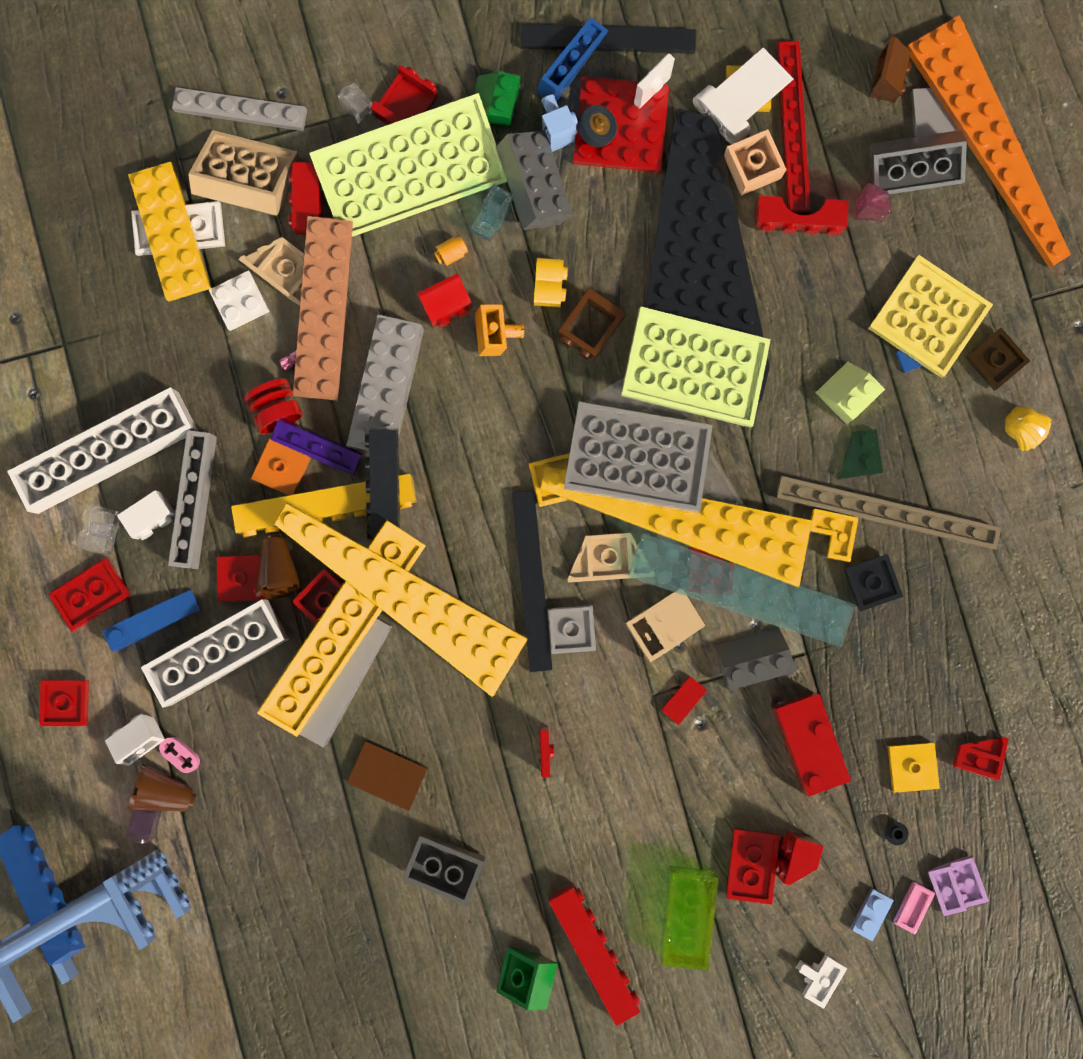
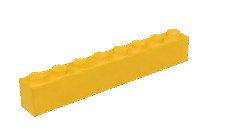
(318, 504)

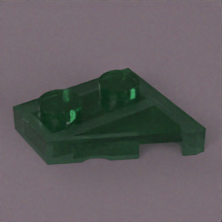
(862, 456)

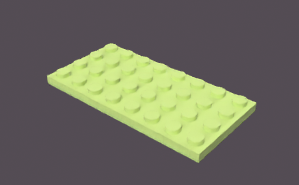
(410, 165)

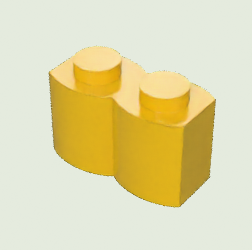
(549, 282)

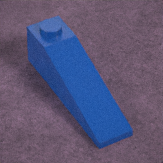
(571, 60)
(151, 621)

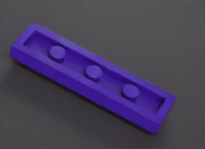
(316, 446)

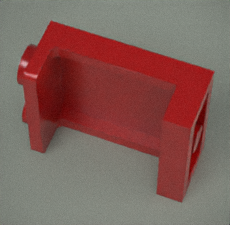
(405, 97)

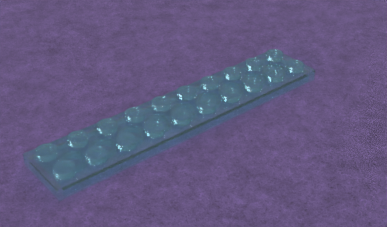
(741, 590)

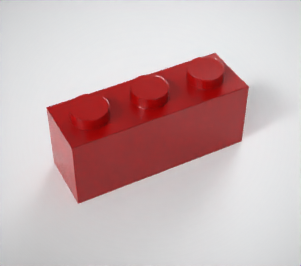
(305, 195)

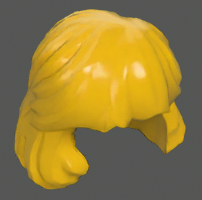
(1027, 427)

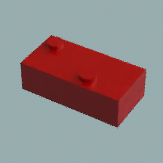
(811, 744)

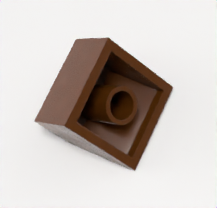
(891, 71)

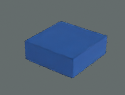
(906, 362)

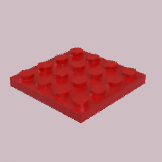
(639, 131)

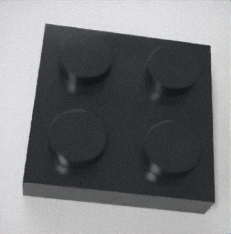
(873, 582)

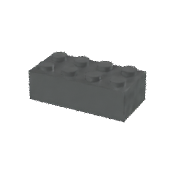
(534, 179)

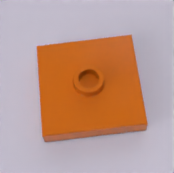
(281, 468)

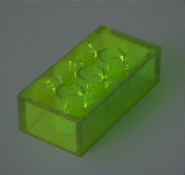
(688, 918)

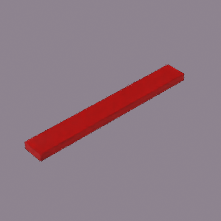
(794, 129)

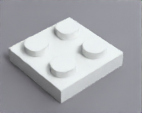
(239, 300)

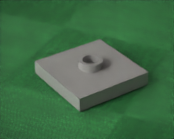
(571, 629)

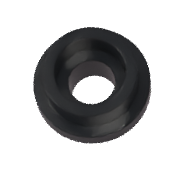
(889, 833)

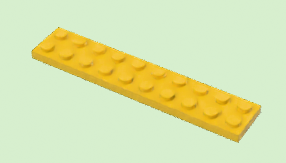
(333, 640)

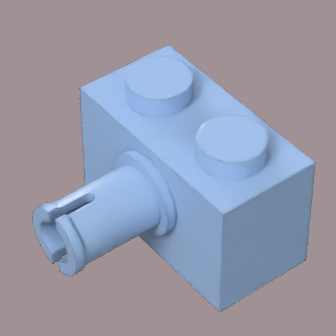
(558, 124)

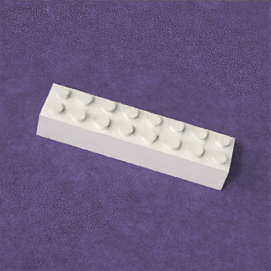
(102, 451)

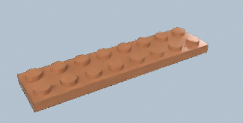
(323, 308)

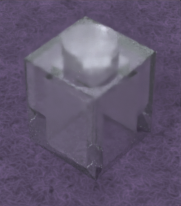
(355, 102)

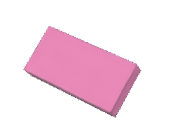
(913, 907)

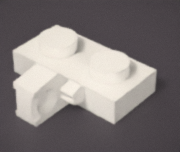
(821, 979)

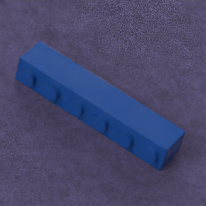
(37, 889)

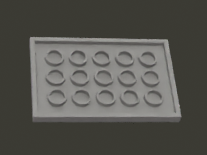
(638, 457)

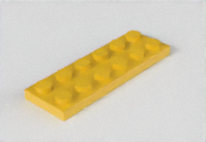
(169, 231)

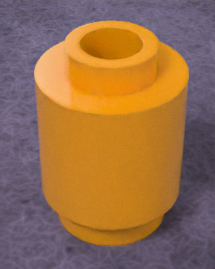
(450, 251)

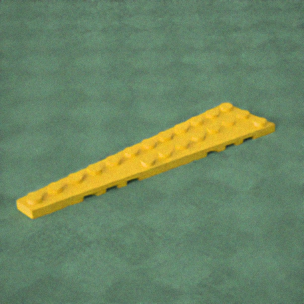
(742, 535)
(450, 627)

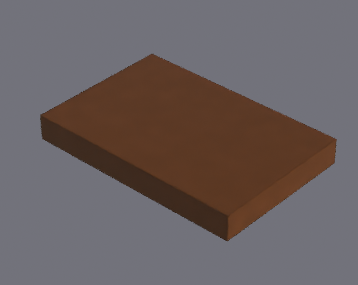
(387, 775)

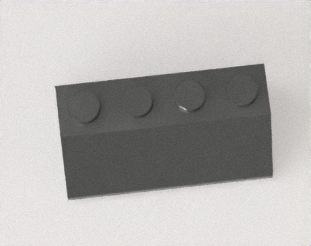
(919, 162)

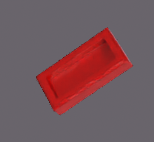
(684, 700)

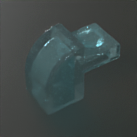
(493, 213)

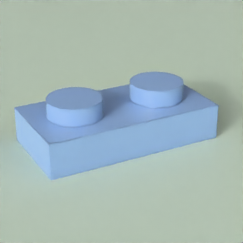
(871, 914)

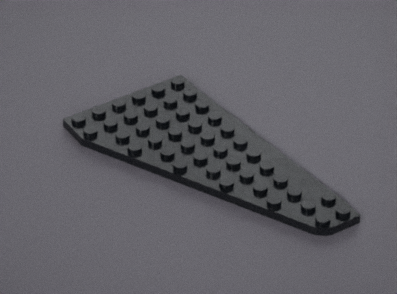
(698, 246)

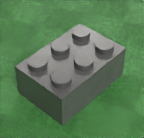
(444, 868)

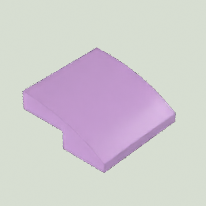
(958, 885)

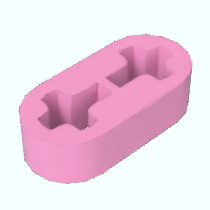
(175, 758)

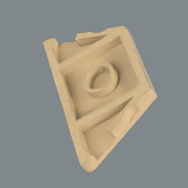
(280, 266)
(604, 558)

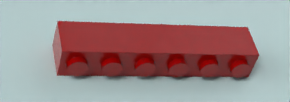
(594, 954)

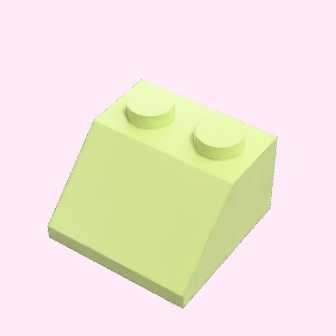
(850, 391)

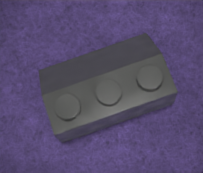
(754, 658)

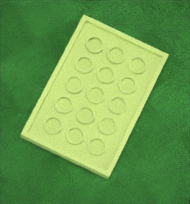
(695, 367)

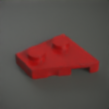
(982, 757)

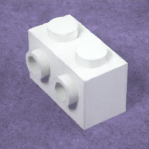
(147, 515)
(134, 739)

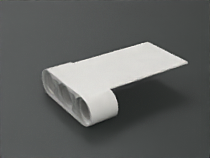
(742, 95)

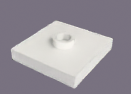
(654, 80)

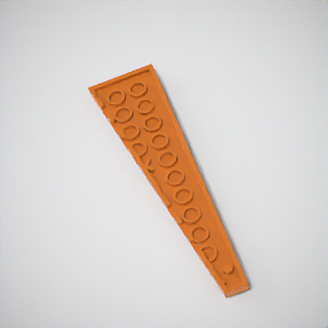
(966, 93)

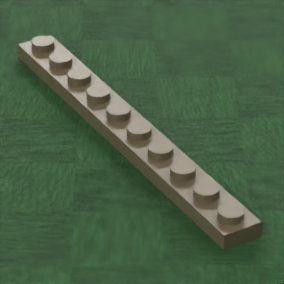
(888, 513)

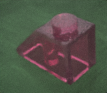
(872, 204)

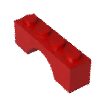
(774, 215)

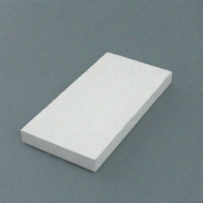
(205, 220)

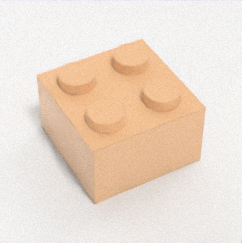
(754, 162)

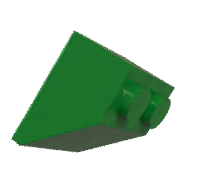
(499, 96)
(527, 979)

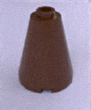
(276, 570)
(159, 792)

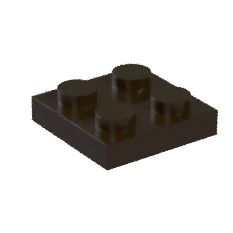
(997, 359)

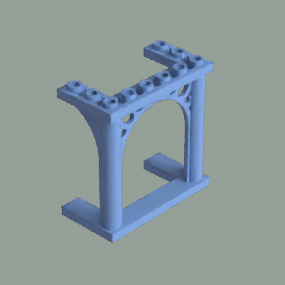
(107, 903)

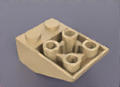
(664, 625)

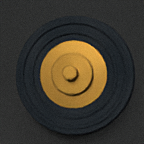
(597, 126)

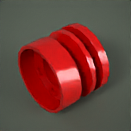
(272, 404)

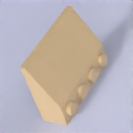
(242, 172)

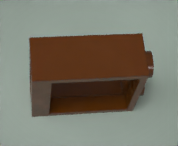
(603, 306)

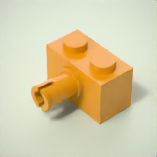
(492, 330)

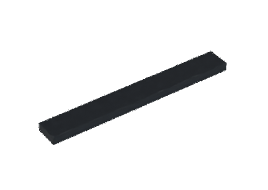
(617, 39)
(532, 581)

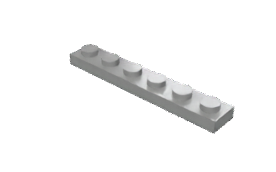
(239, 109)

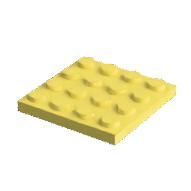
(930, 316)

